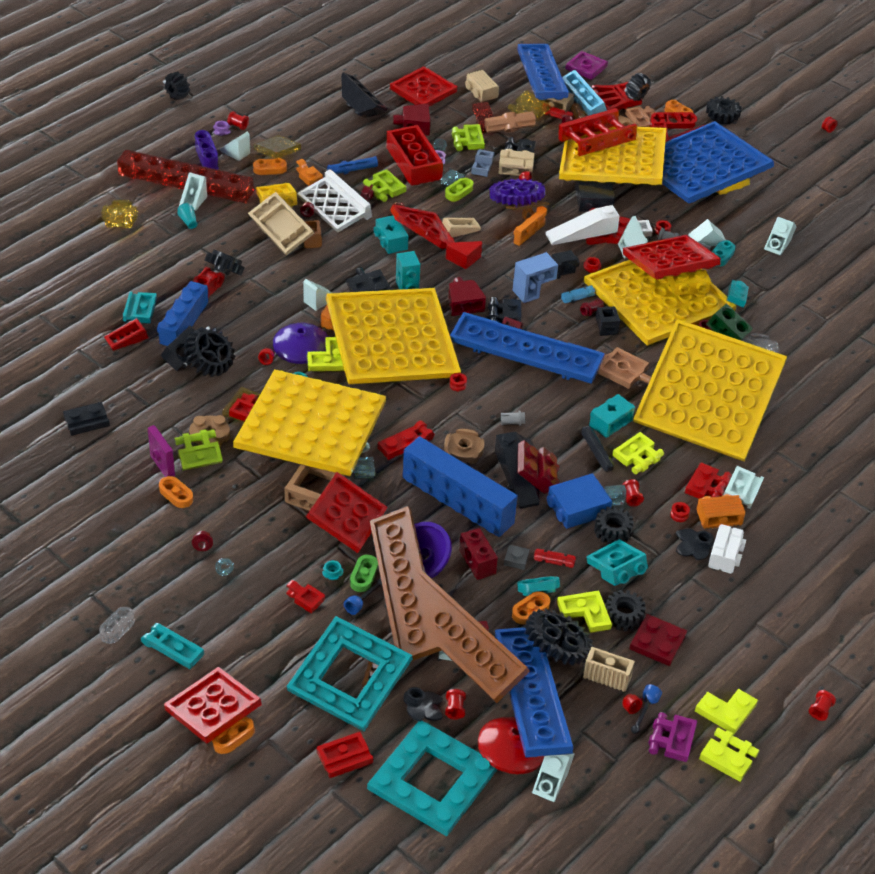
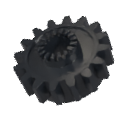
(723, 110)
(224, 262)

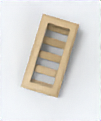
(461, 226)

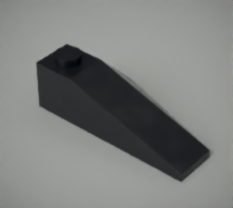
(507, 453)

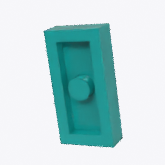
(737, 293)

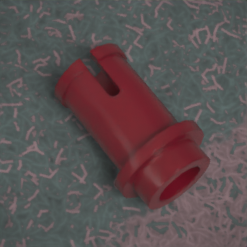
(588, 308)

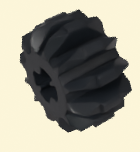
(176, 85)
(637, 86)

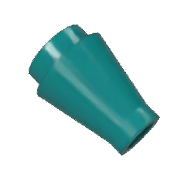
(187, 214)

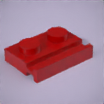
(344, 754)

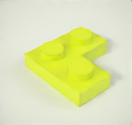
(327, 360)
(587, 605)
(727, 715)

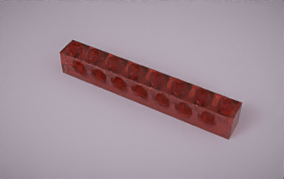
(175, 174)

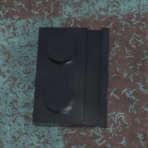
(86, 418)

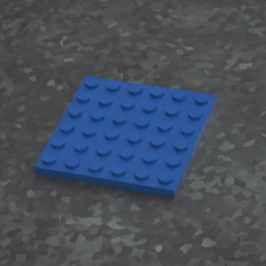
(709, 162)

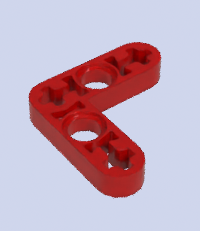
(684, 124)

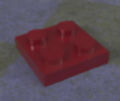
(658, 640)

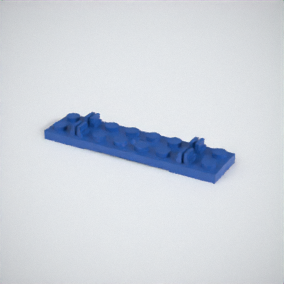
(542, 71)
(543, 352)
(538, 709)

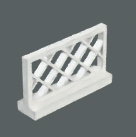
(345, 195)

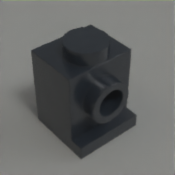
(566, 262)
(607, 320)

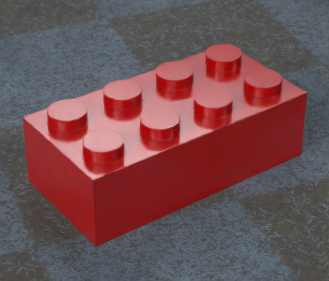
(414, 155)

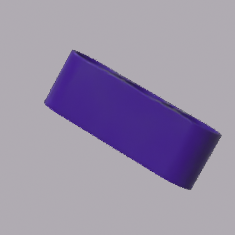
(206, 149)

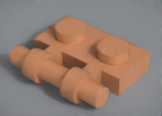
(640, 116)

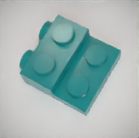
(618, 562)

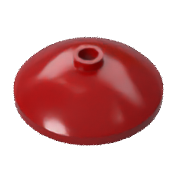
(503, 748)

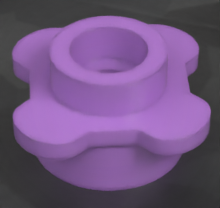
(221, 128)

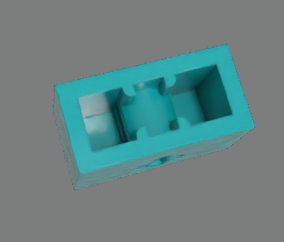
(391, 234)
(407, 271)
(612, 415)

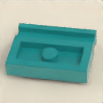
(140, 307)

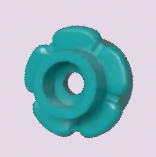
(332, 570)

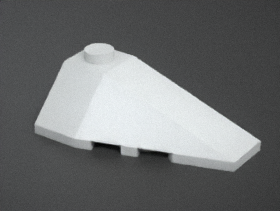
(588, 225)

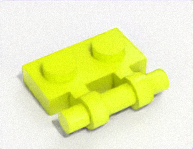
(634, 449)
(727, 760)

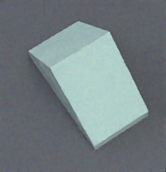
(238, 148)
(194, 191)
(707, 234)
(315, 295)

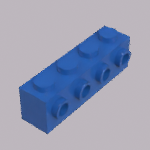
(184, 312)

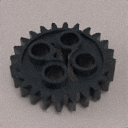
(563, 644)

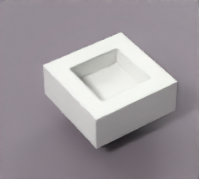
(646, 228)

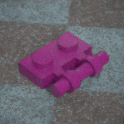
(680, 736)

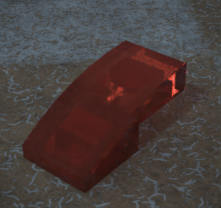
(482, 111)

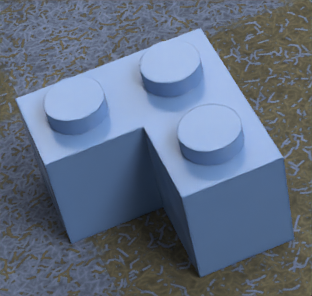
(532, 273)

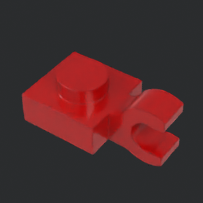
(305, 597)

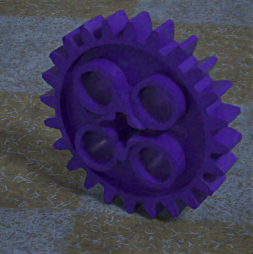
(517, 191)

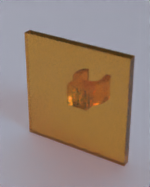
(527, 207)

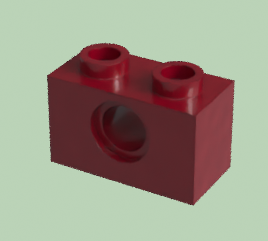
(478, 553)

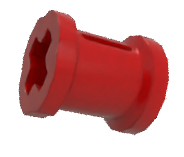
(238, 120)
(633, 495)
(823, 702)
(455, 704)

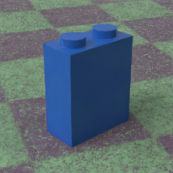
(578, 500)

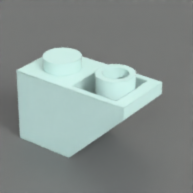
(632, 235)
(780, 236)
(552, 775)

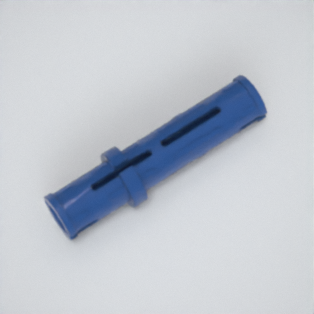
(346, 167)

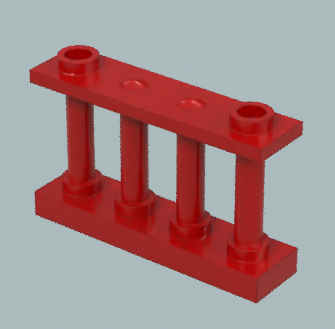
(594, 123)

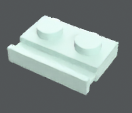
(745, 485)

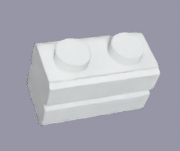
(726, 549)

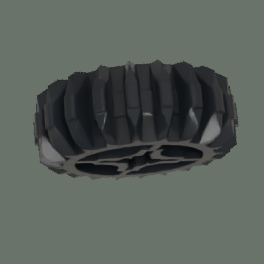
(208, 358)

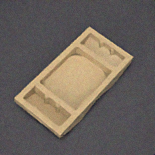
(281, 223)

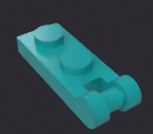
(173, 645)

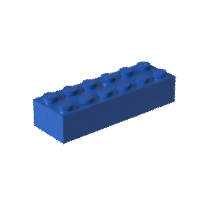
(459, 486)

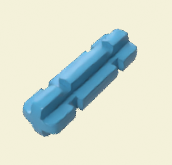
(578, 294)

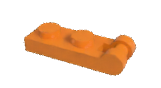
(530, 226)

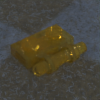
(529, 103)

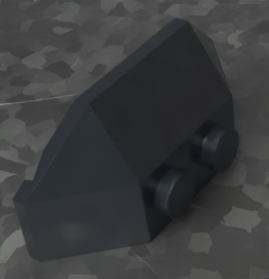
(360, 97)

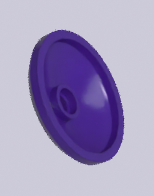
(298, 339)
(433, 543)

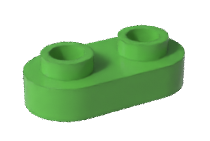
(362, 577)

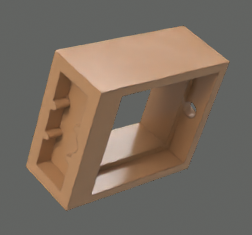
(299, 496)

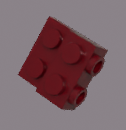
(537, 466)

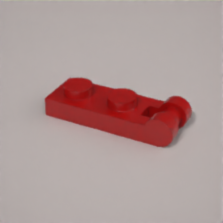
(397, 443)

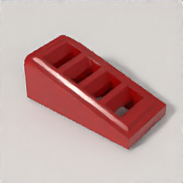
(136, 332)

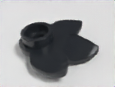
(694, 543)
(422, 704)

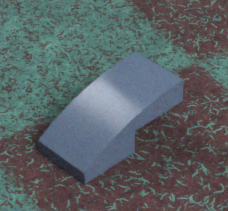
(482, 163)

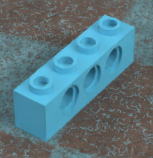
(584, 94)

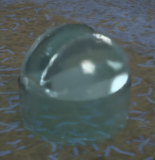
(440, 144)
(224, 561)

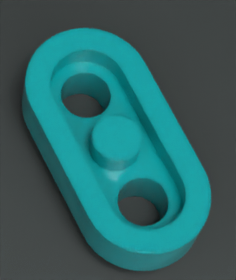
(724, 250)
(544, 584)

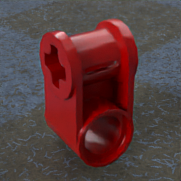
(211, 279)

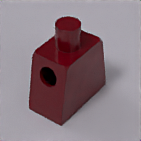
(414, 115)
(465, 297)

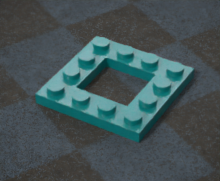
(359, 711)
(441, 815)

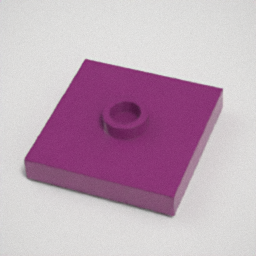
(586, 65)
(161, 452)

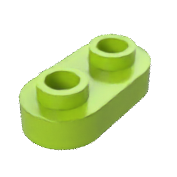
(459, 189)

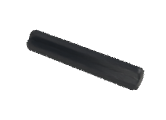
(597, 448)

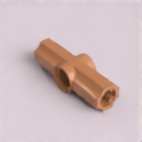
(509, 122)

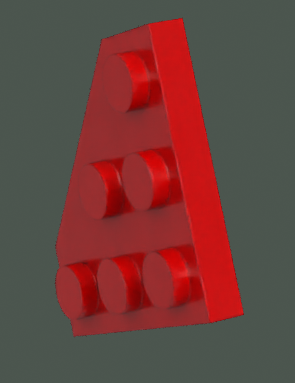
(423, 223)

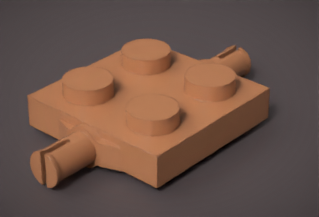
(624, 368)

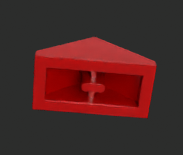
(464, 253)

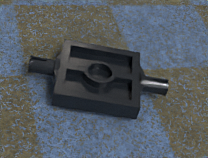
(368, 281)

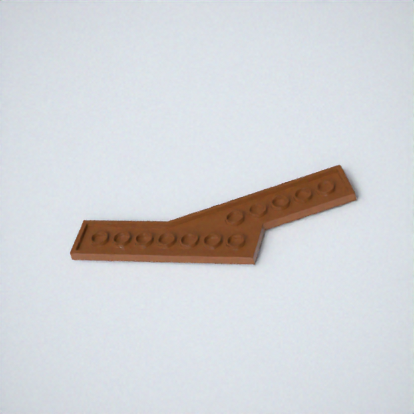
(429, 619)

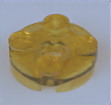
(111, 214)

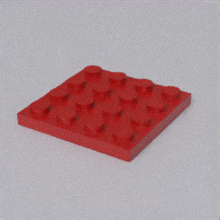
(671, 256)

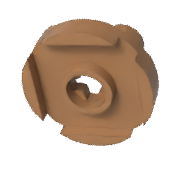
(215, 423)
(467, 454)

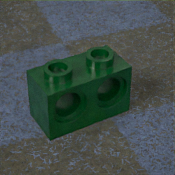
(729, 323)

